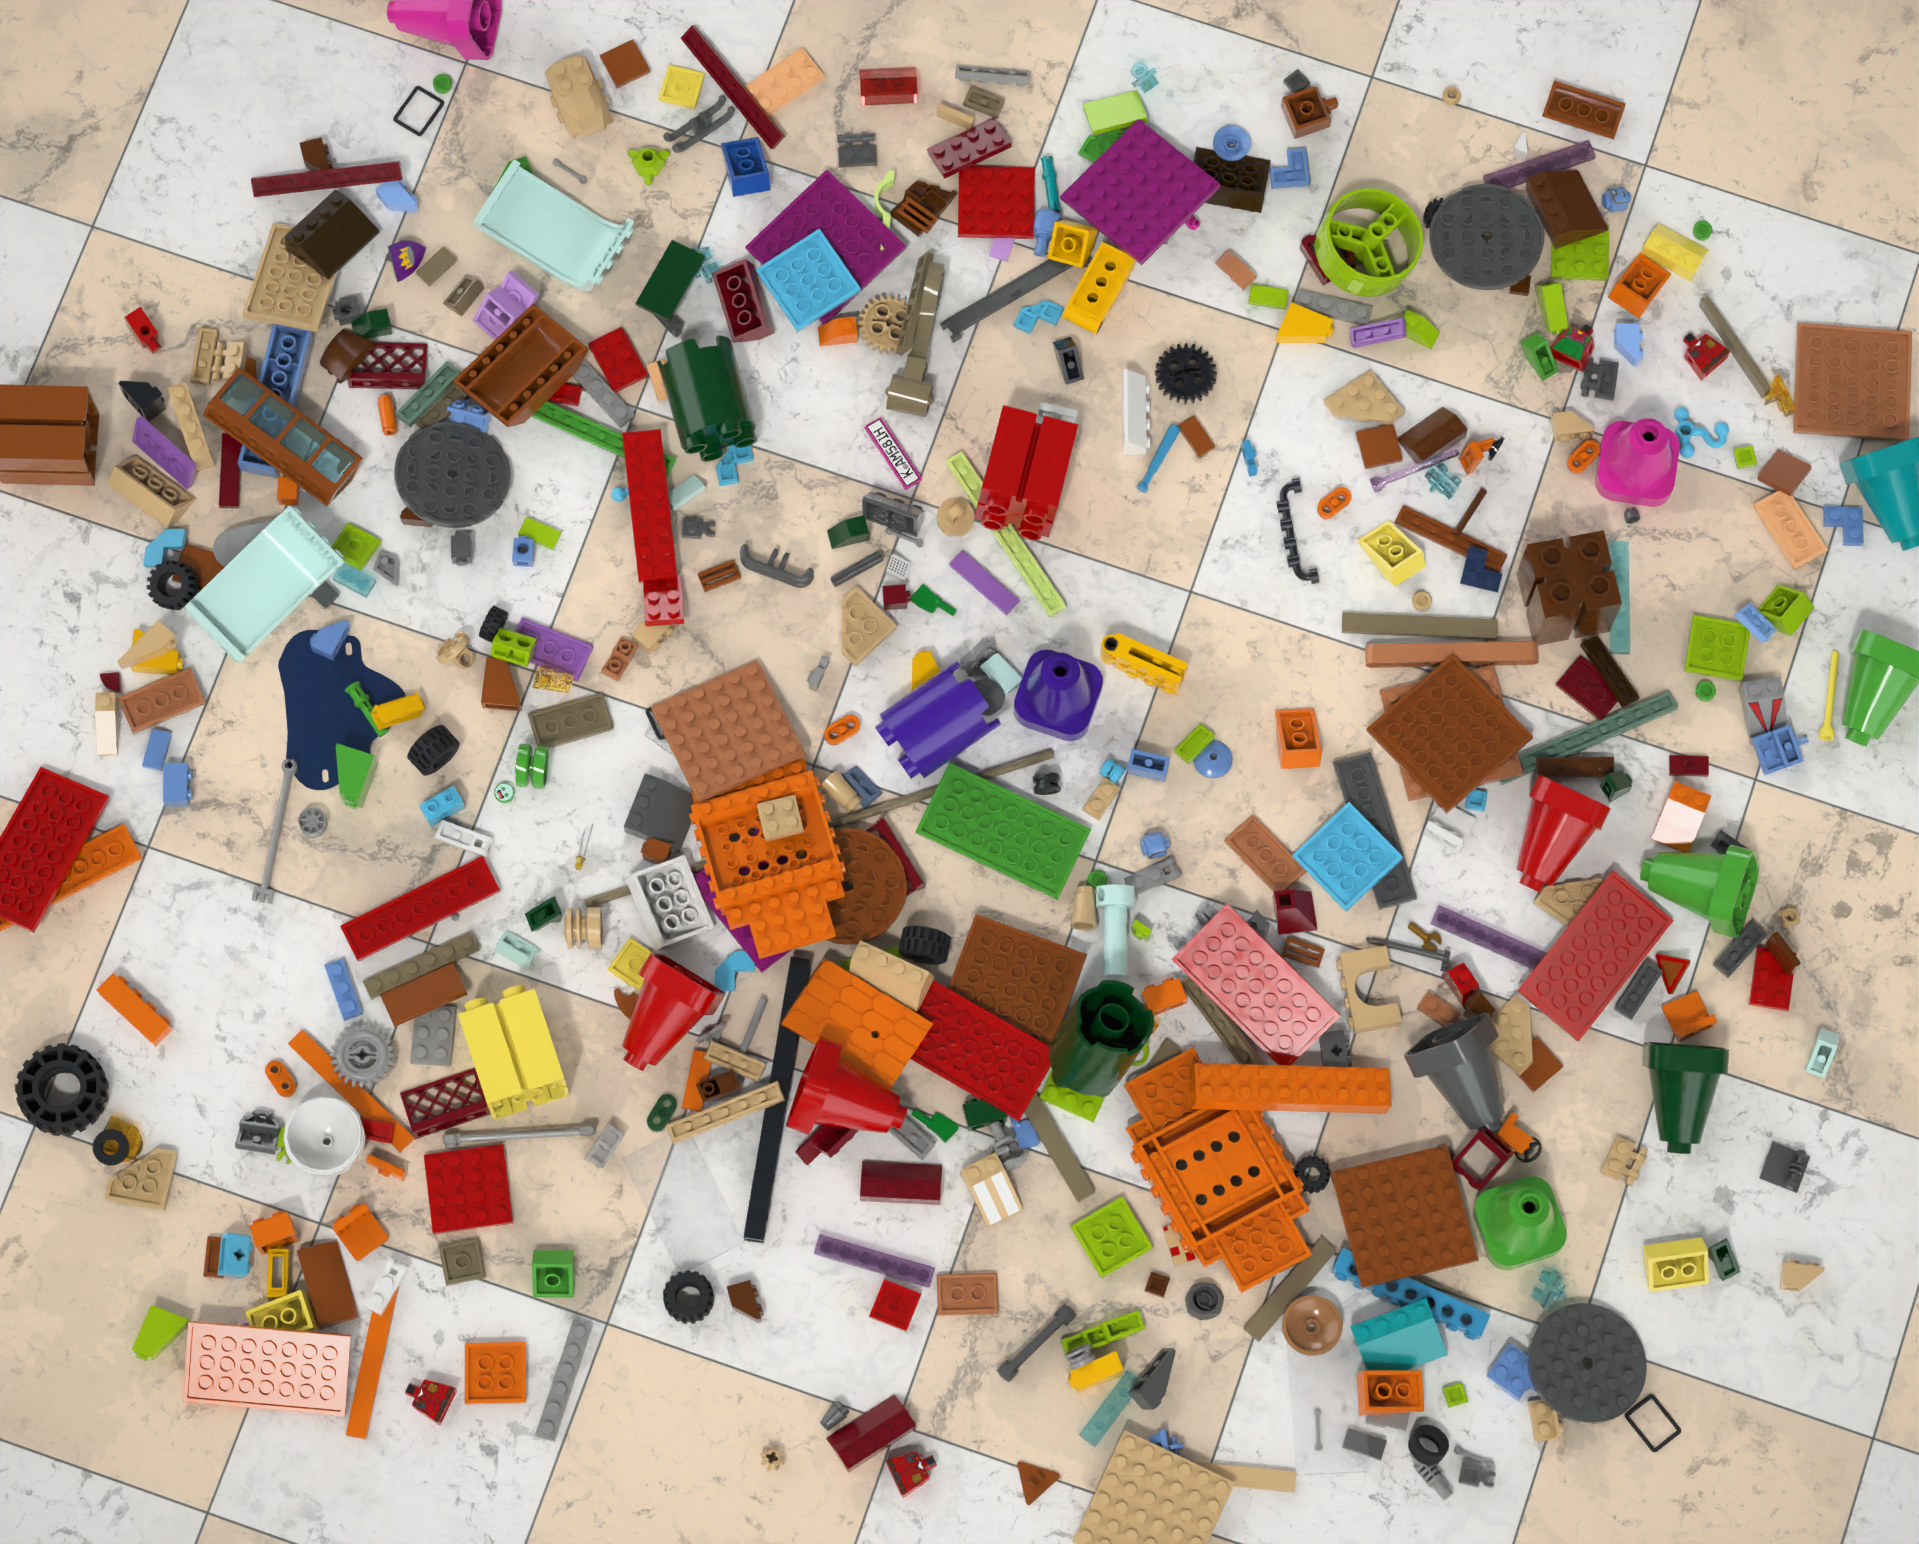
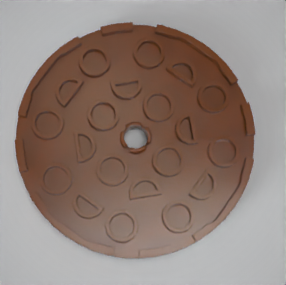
(877, 887)

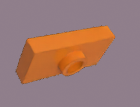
(385, 1168)

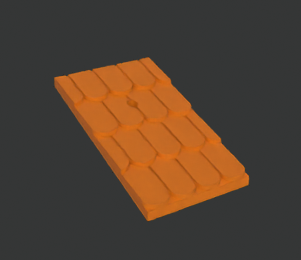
(848, 1012)

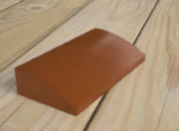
(1583, 110)
(327, 1284)

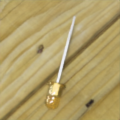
(580, 859)

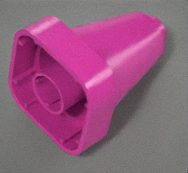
(464, 24)
(1637, 462)

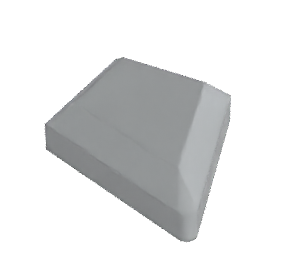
(387, 567)

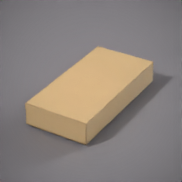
(955, 116)

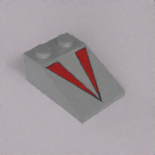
(1763, 706)

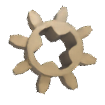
(774, 1464)

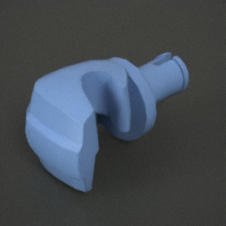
(1043, 229)

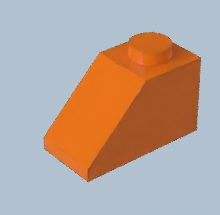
(838, 331)

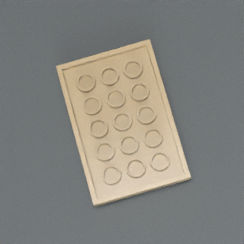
(287, 288)

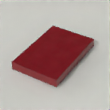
(1587, 688)

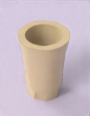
(840, 791)
(1084, 909)

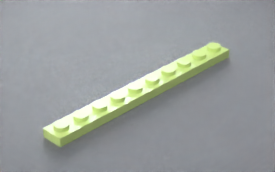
(1009, 540)

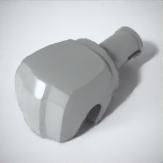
(1007, 1151)

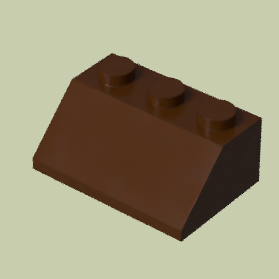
(1433, 435)

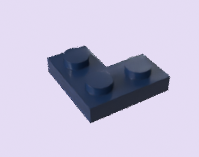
(1476, 575)

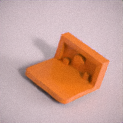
(360, 1232)

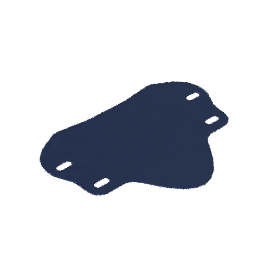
(321, 711)

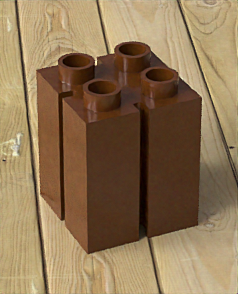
(1569, 588)

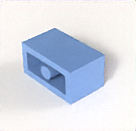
(1148, 765)
(177, 784)

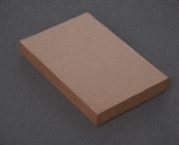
(967, 1294)

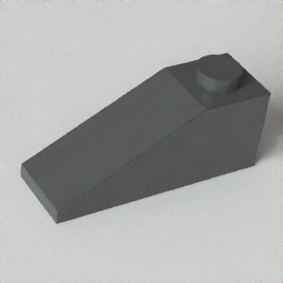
(1154, 1381)

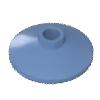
(1235, 136)
(1214, 768)

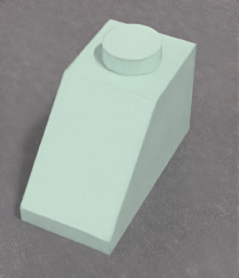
(1822, 1052)

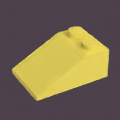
(1392, 553)
(287, 1312)

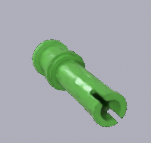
(362, 701)

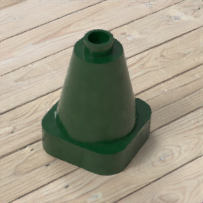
(1683, 1089)

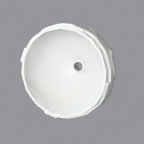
(322, 1120)

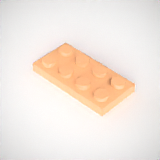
(785, 81)
(1790, 529)

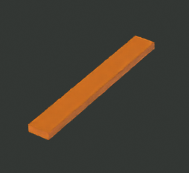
(355, 1096)
(370, 1372)

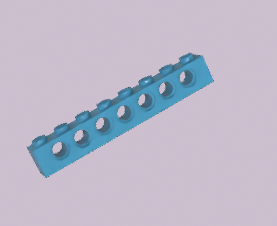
(1440, 1300)

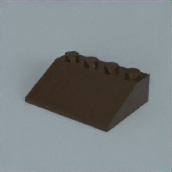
(1241, 181)
(330, 234)

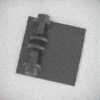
(1785, 1167)

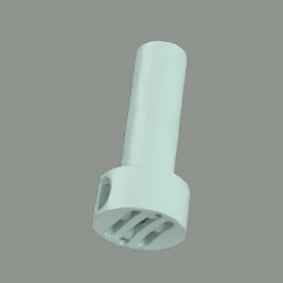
(1115, 902)

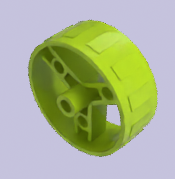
(1338, 234)

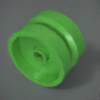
(530, 765)

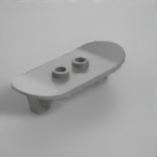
(233, 541)

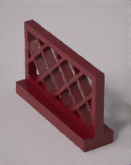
(392, 380)
(889, 837)
(445, 1119)

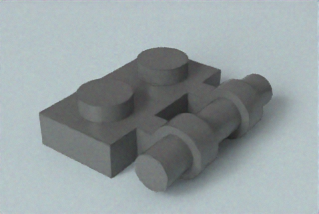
(857, 155)
(1606, 379)

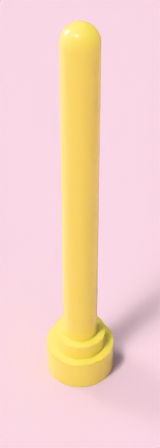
(1826, 732)

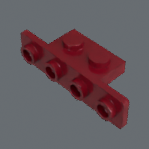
(825, 1140)

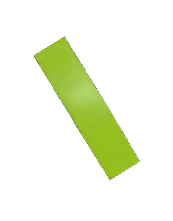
(1106, 1332)

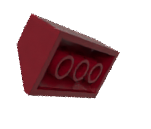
(743, 302)
(900, 1183)
(871, 1433)

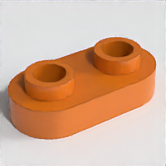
(1582, 457)
(1333, 504)
(840, 728)
(280, 1078)

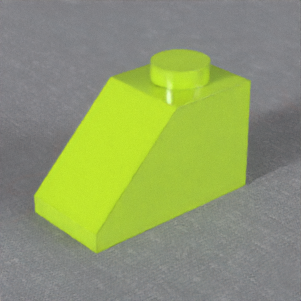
(1420, 329)

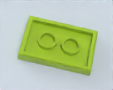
(1114, 112)

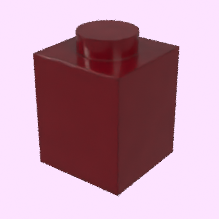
(895, 597)

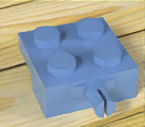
(1778, 749)
(1512, 1372)

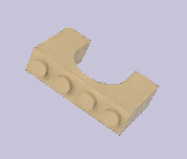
(190, 426)
(1363, 1016)

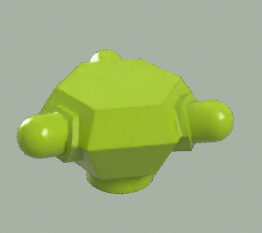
(648, 162)

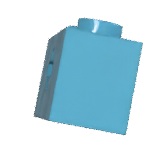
(442, 806)
(228, 1263)

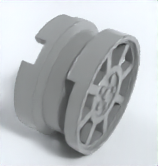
(312, 822)
(1205, 914)
(1083, 1356)

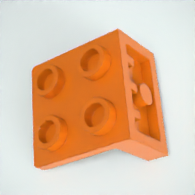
(1688, 1016)

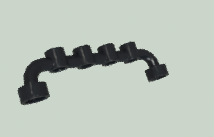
(1290, 542)

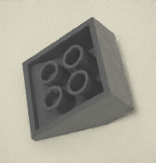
(893, 513)
(660, 812)

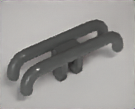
(700, 126)
(773, 572)

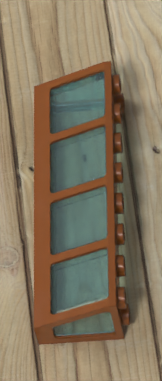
(283, 436)

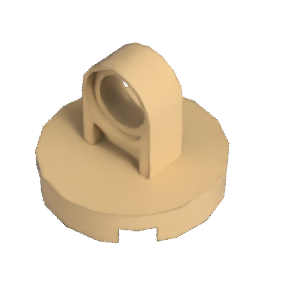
(955, 517)
(453, 649)

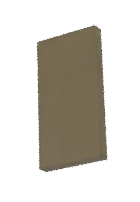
(571, 721)

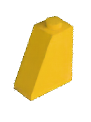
(1304, 326)
(168, 664)
(923, 668)
(1096, 1372)

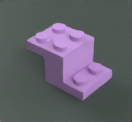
(504, 305)

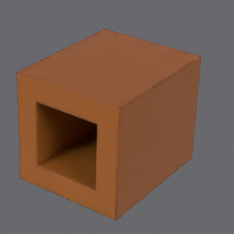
(656, 851)

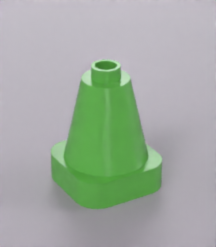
(1879, 685)
(1707, 884)
(1519, 1223)

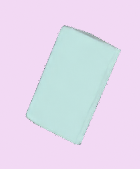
(685, 492)
(1001, 673)
(517, 949)

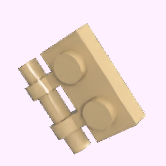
(235, 358)
(1618, 1158)

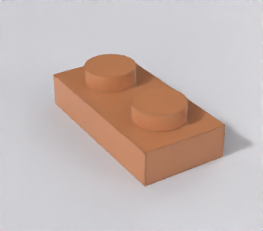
(1438, 1010)

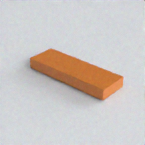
(698, 1072)

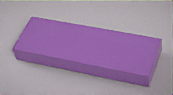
(1378, 332)

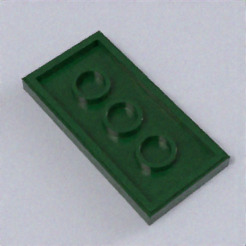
(670, 280)

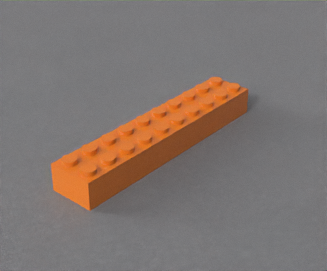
(1290, 1088)

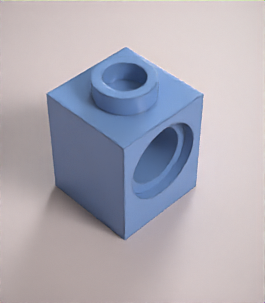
(526, 559)

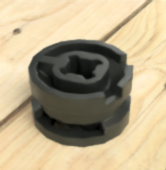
(1046, 783)

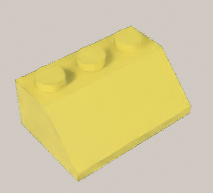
(1674, 251)
(1676, 1264)

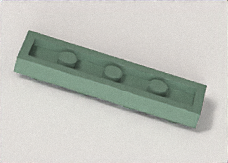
(428, 394)

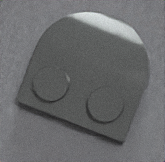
(258, 1132)

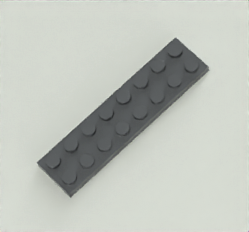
(1363, 789)

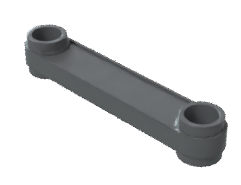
(1009, 1370)

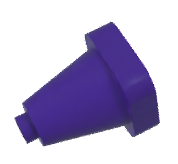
(1058, 695)

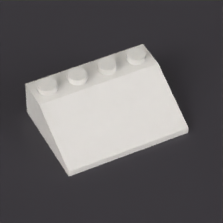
(669, 903)

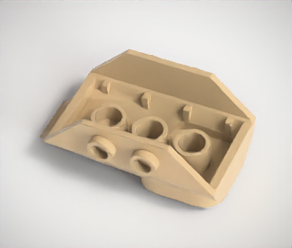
(578, 96)

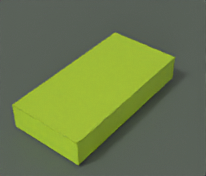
(1268, 296)
(540, 533)
(1194, 744)

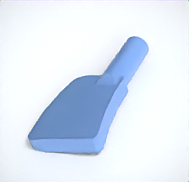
(1025, 1134)

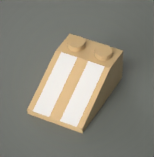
(991, 1189)

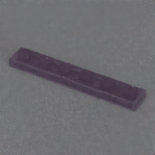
(1553, 161)
(1487, 937)
(874, 1261)

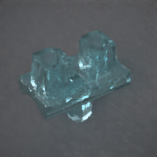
(1144, 78)
(706, 270)
(1441, 482)
(1552, 1290)

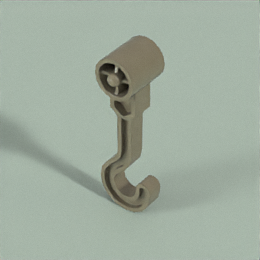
(911, 392)

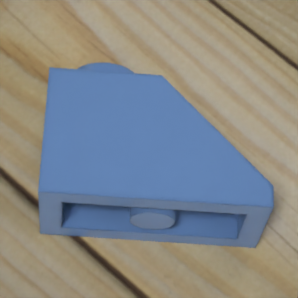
(330, 639)

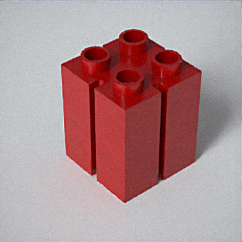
(1025, 473)

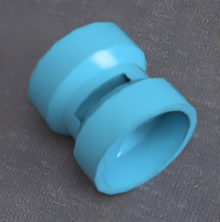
(1116, 770)

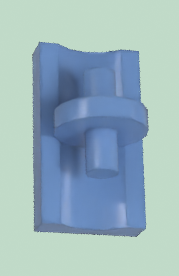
(1161, 1439)

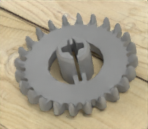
(343, 1056)

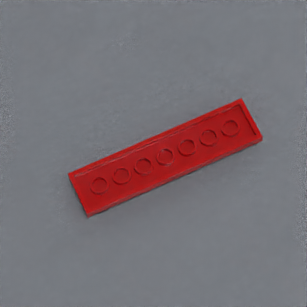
(649, 506)
(420, 908)

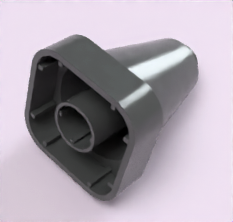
(1462, 1069)

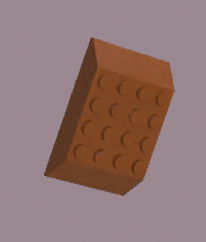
(522, 367)

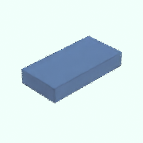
(156, 749)

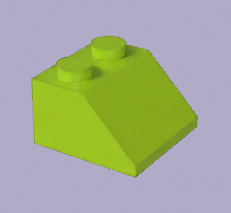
(1786, 608)

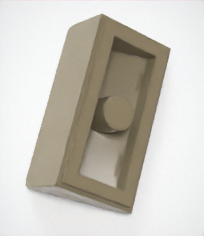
(464, 295)

